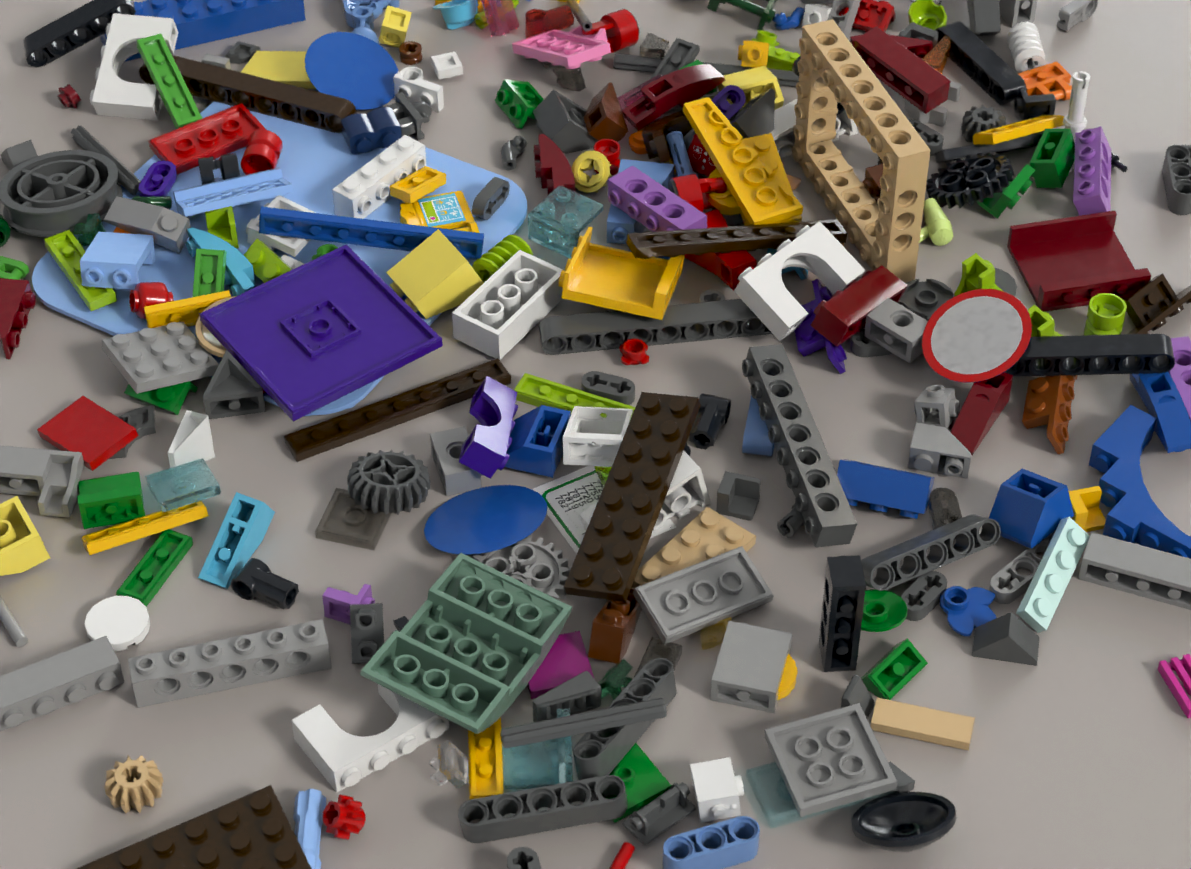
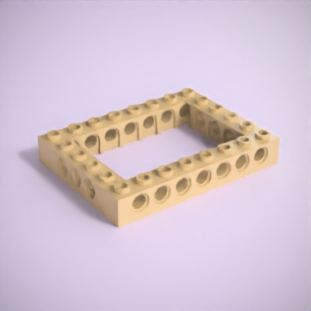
(836, 73)

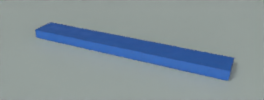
(361, 231)

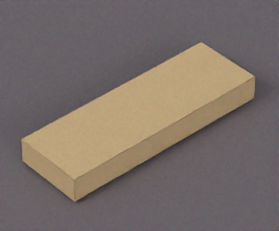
(922, 723)

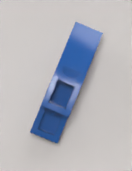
(1165, 404)

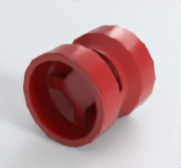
(611, 150)

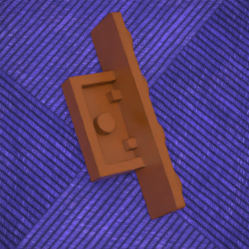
(1049, 403)

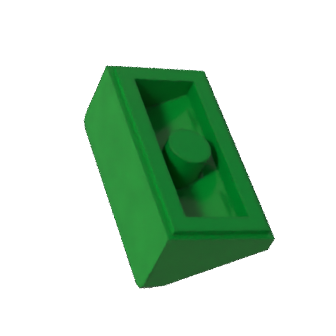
(894, 670)

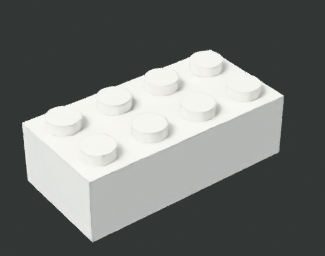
(508, 305)

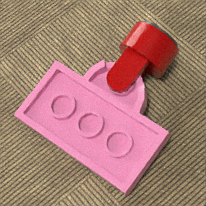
(569, 49)

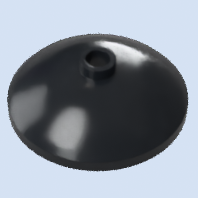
(904, 821)

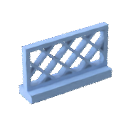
(231, 192)

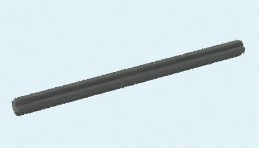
(648, 64)

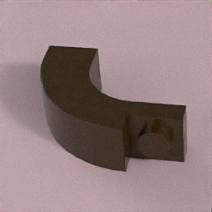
(655, 134)

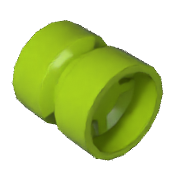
(1105, 315)

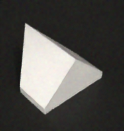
(191, 440)

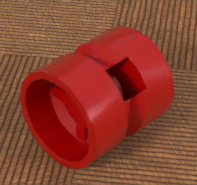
(261, 152)

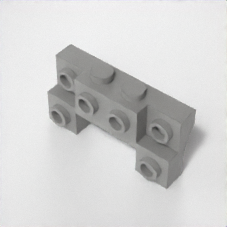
(42, 473)

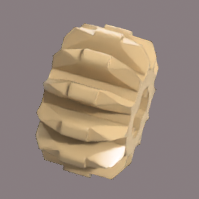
(133, 784)

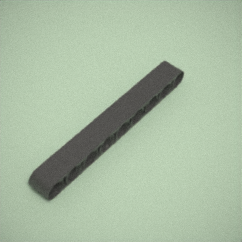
(680, 324)

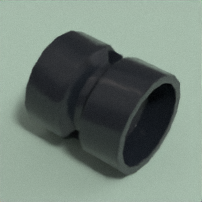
(228, 167)

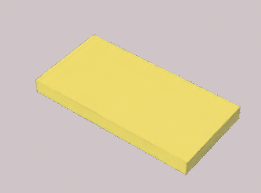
(280, 66)

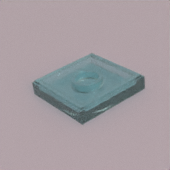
(183, 485)

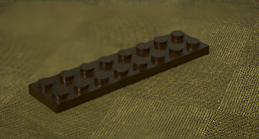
(632, 497)

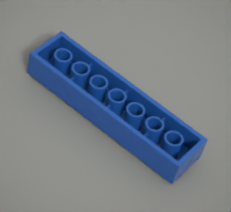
(219, 19)

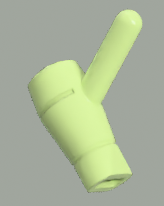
(937, 224)

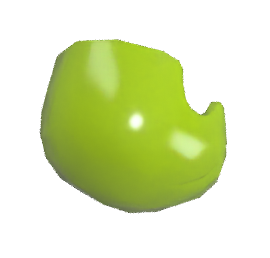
(927, 14)

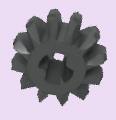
(980, 120)

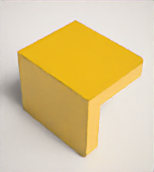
(1086, 508)

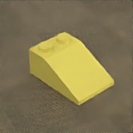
(19, 540)

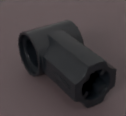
(710, 417)
(258, 581)

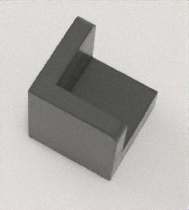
(738, 496)

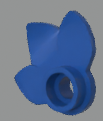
(967, 608)

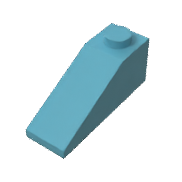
(236, 540)

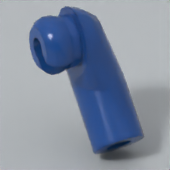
(793, 21)

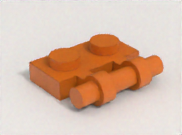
(1048, 77)

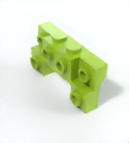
(981, 275)

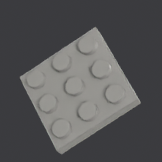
(159, 357)
(830, 759)

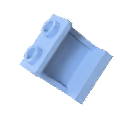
(116, 260)

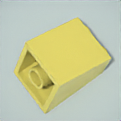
(434, 277)

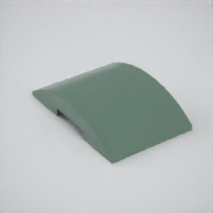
(470, 644)

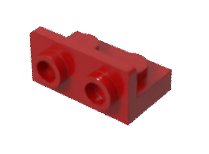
(872, 14)

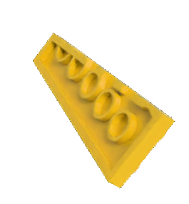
(749, 181)

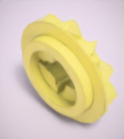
(586, 162)

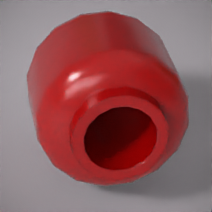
(146, 295)

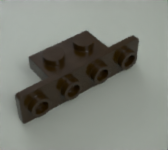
(1154, 303)

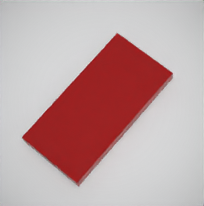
(206, 138)

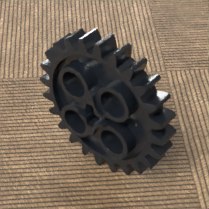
(970, 180)

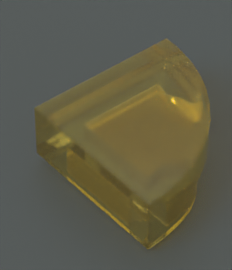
(713, 634)

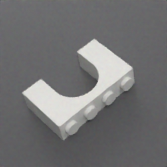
(123, 98)
(812, 250)
(347, 757)

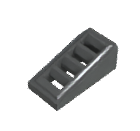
(578, 694)

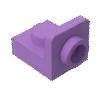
(338, 602)

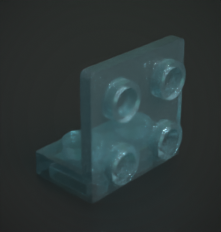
(560, 219)
(539, 762)

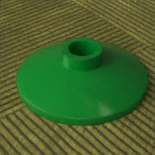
(882, 611)

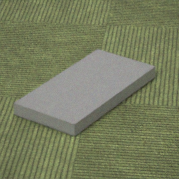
(703, 595)

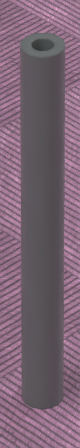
(579, 15)

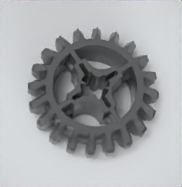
(388, 482)

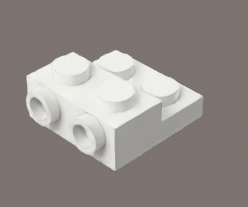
(286, 244)

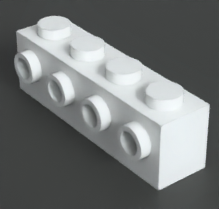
(371, 184)

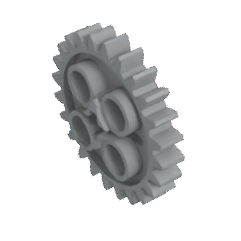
(532, 565)

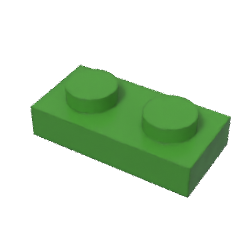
(209, 271)

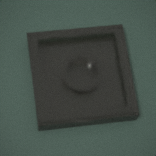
(349, 523)

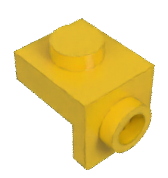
(753, 53)

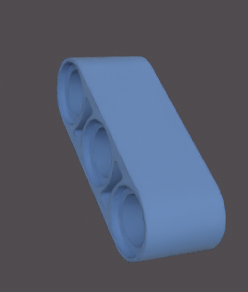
(756, 433)
(722, 836)

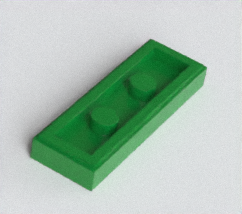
(156, 566)

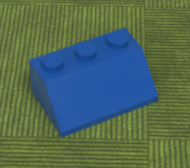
(885, 487)

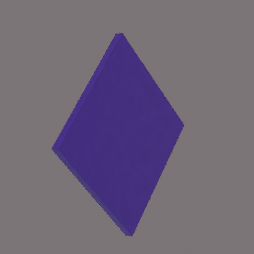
(320, 331)

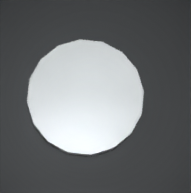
(120, 619)

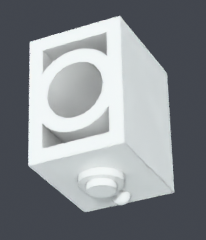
(716, 789)

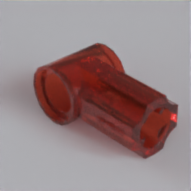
(541, 21)

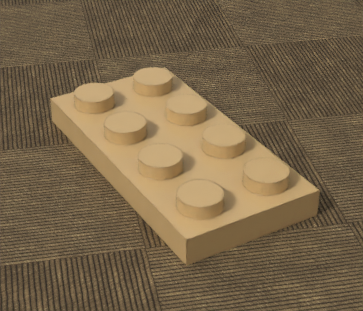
(698, 541)

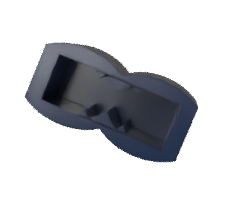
(371, 130)

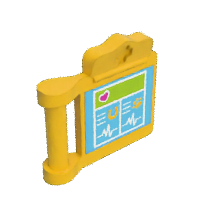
(440, 211)

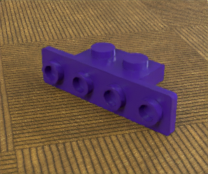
(811, 340)

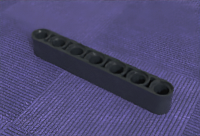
(1095, 355)

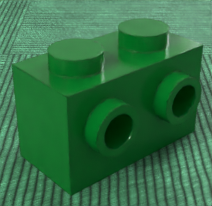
(1053, 158)

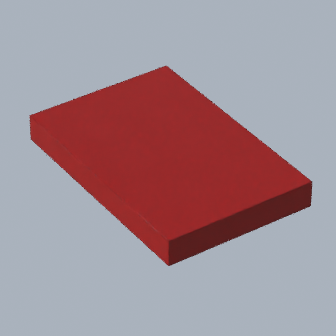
(88, 430)

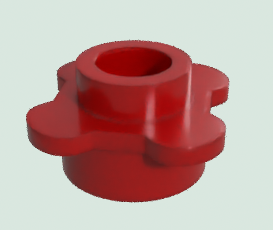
(634, 352)

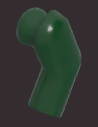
(163, 201)

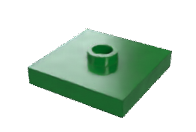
(641, 780)

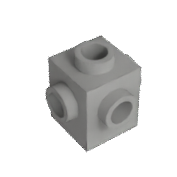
(937, 406)

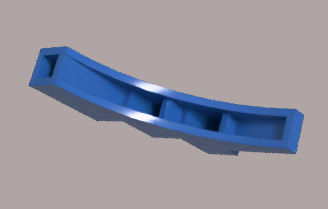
(1133, 512)

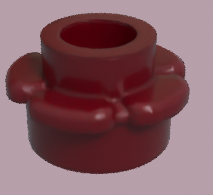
(68, 96)

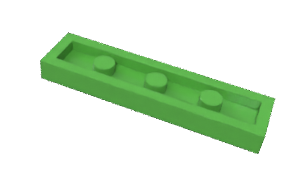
(168, 80)

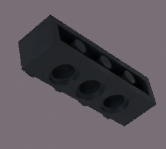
(842, 613)

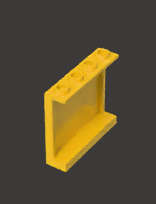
(619, 280)

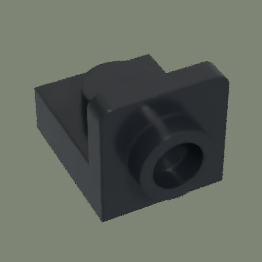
(1034, 105)

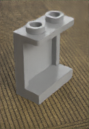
(750, 666)

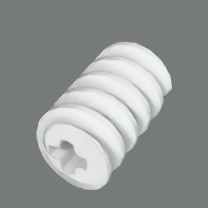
(1025, 47)

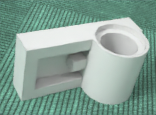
(417, 90)

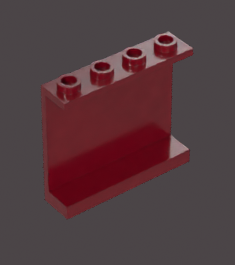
(1073, 260)

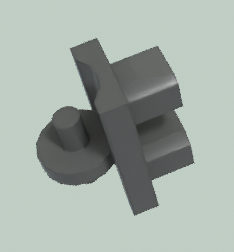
(410, 115)
(366, 630)

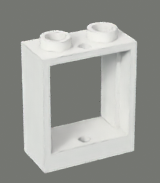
(588, 427)

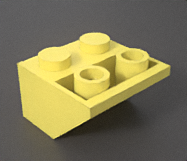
(753, 83)

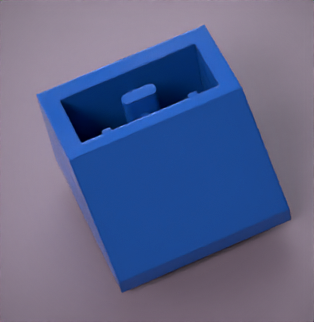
(538, 441)
(1030, 507)

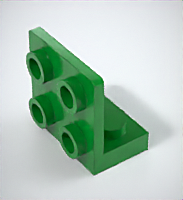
(110, 500)

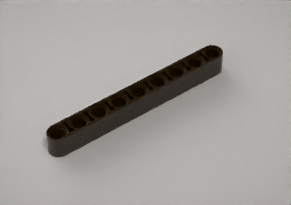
(261, 95)

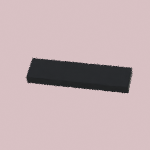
(961, 152)

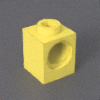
(394, 26)

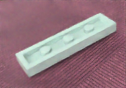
(1053, 575)

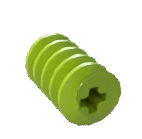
(499, 255)

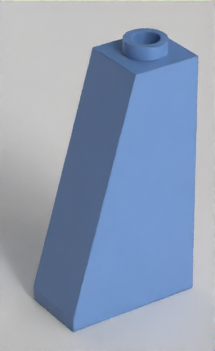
(618, 222)

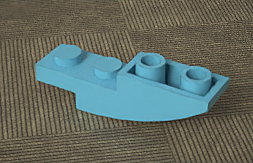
(238, 270)

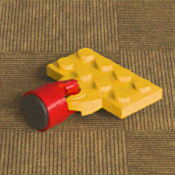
(713, 191)

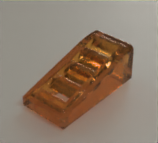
(939, 54)

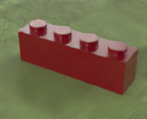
(902, 70)
(847, 309)

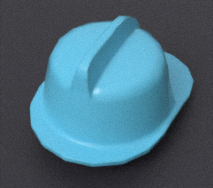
(458, 12)

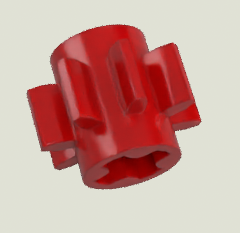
(343, 817)

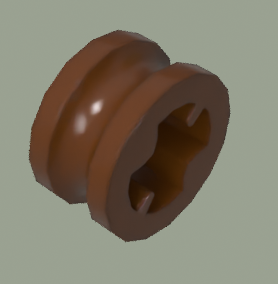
(410, 53)

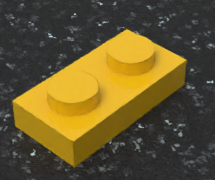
(417, 184)

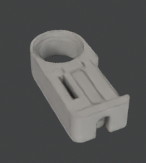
(1076, 12)

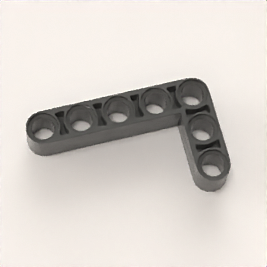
(1177, 178)

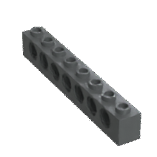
(799, 446)

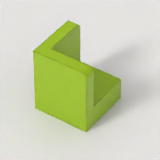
(222, 224)

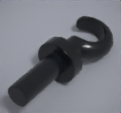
(1115, 162)

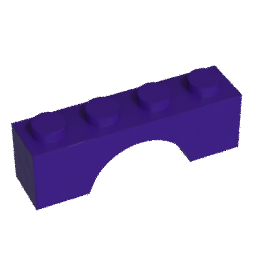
(488, 443)

